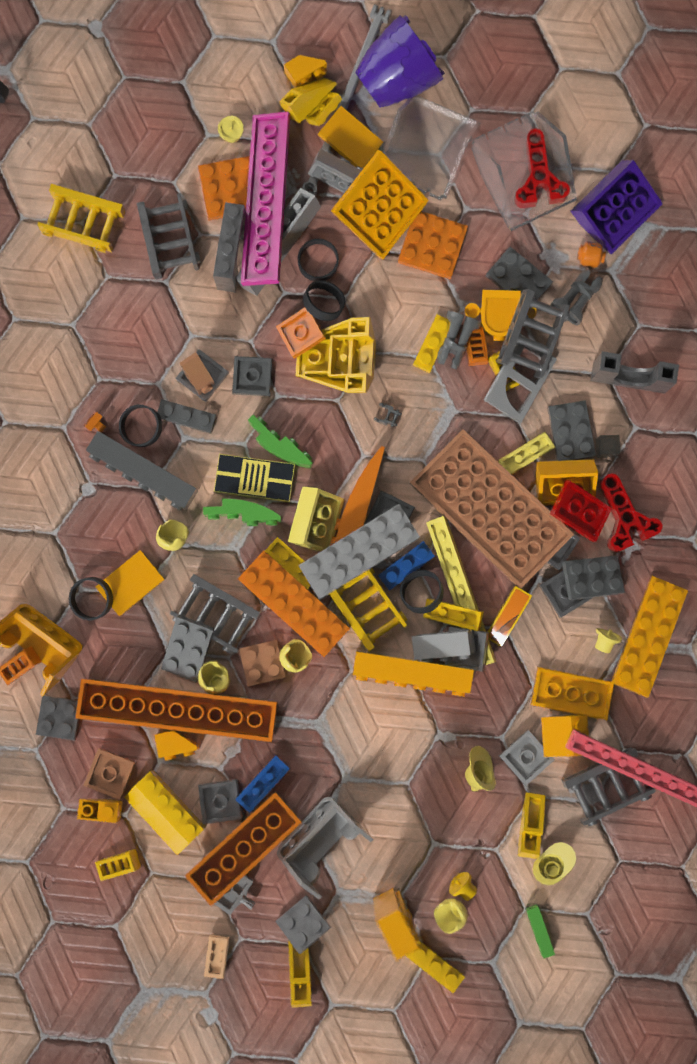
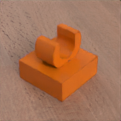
(94, 422)

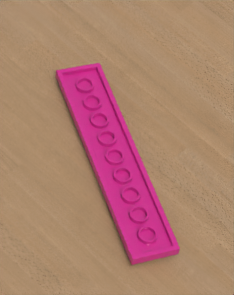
(265, 199)

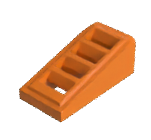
(477, 360)
(28, 657)

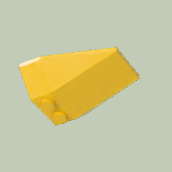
(343, 358)

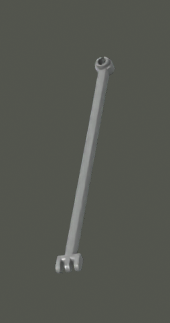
(377, 18)

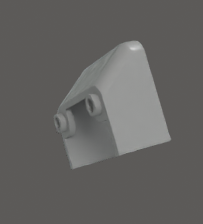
(314, 839)

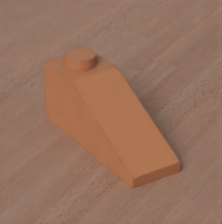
(197, 374)

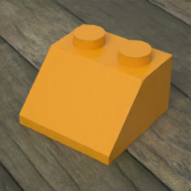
(557, 731)

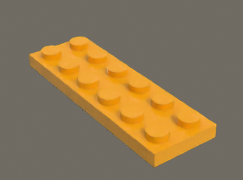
(649, 636)

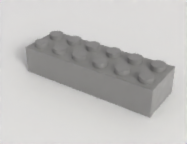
(359, 551)

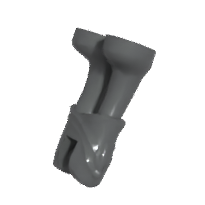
(576, 316)
(449, 345)

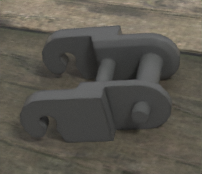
(390, 410)

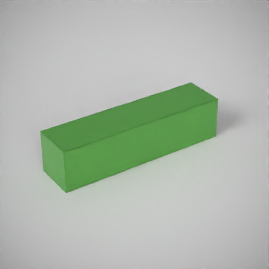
(540, 932)

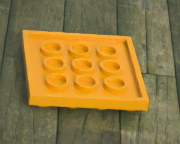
(380, 204)

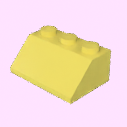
(315, 519)

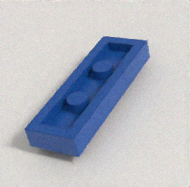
(405, 565)
(262, 784)

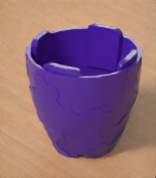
(398, 65)

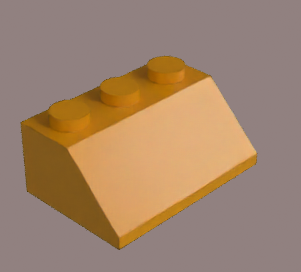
(553, 474)

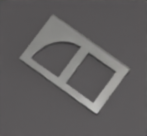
(497, 393)

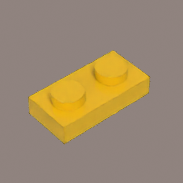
(323, 109)

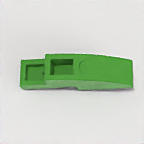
(284, 449)
(250, 512)

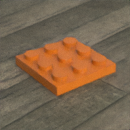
(224, 183)
(433, 244)

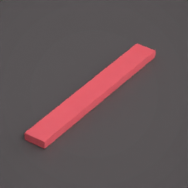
(632, 767)

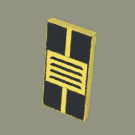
(254, 478)

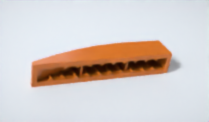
(359, 499)

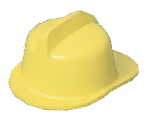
(480, 771)
(554, 863)

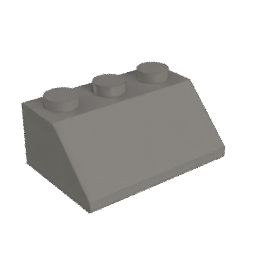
(333, 171)

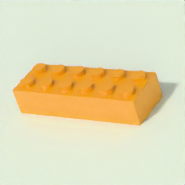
(412, 672)
(396, 923)

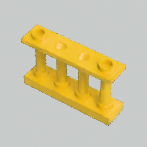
(78, 200)
(358, 623)

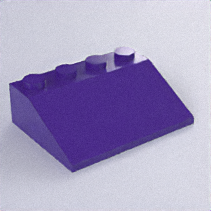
(617, 206)

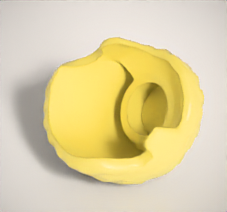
(172, 535)
(295, 656)
(213, 677)
(450, 915)

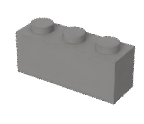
(444, 645)

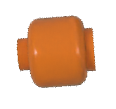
(591, 254)

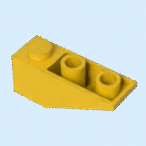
(305, 98)

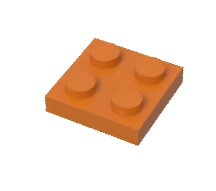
(300, 332)

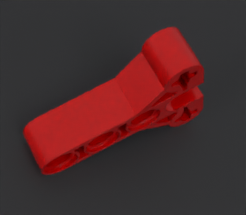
(549, 183)
(637, 520)

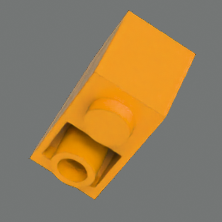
(304, 70)
(174, 743)
(100, 810)

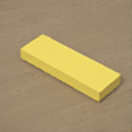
(527, 453)

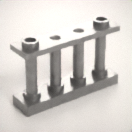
(154, 248)
(521, 319)
(231, 605)
(592, 775)

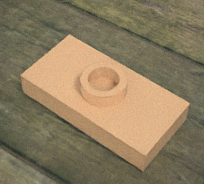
(216, 956)

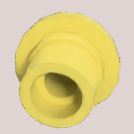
(230, 129)
(606, 640)

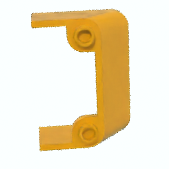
(51, 643)

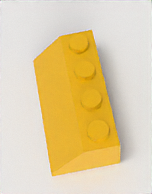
(165, 812)

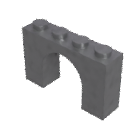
(226, 259)
(656, 379)

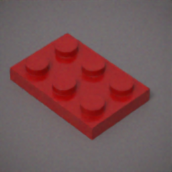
(580, 511)

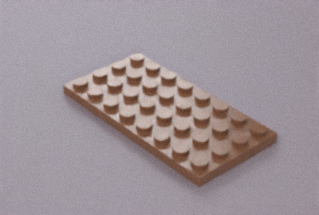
(491, 509)

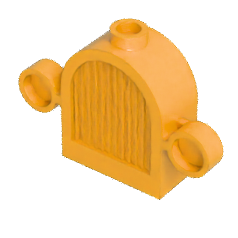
(497, 311)

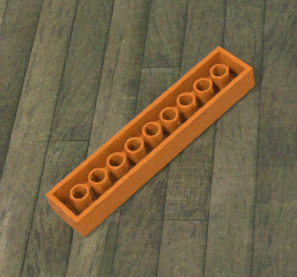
(176, 710)

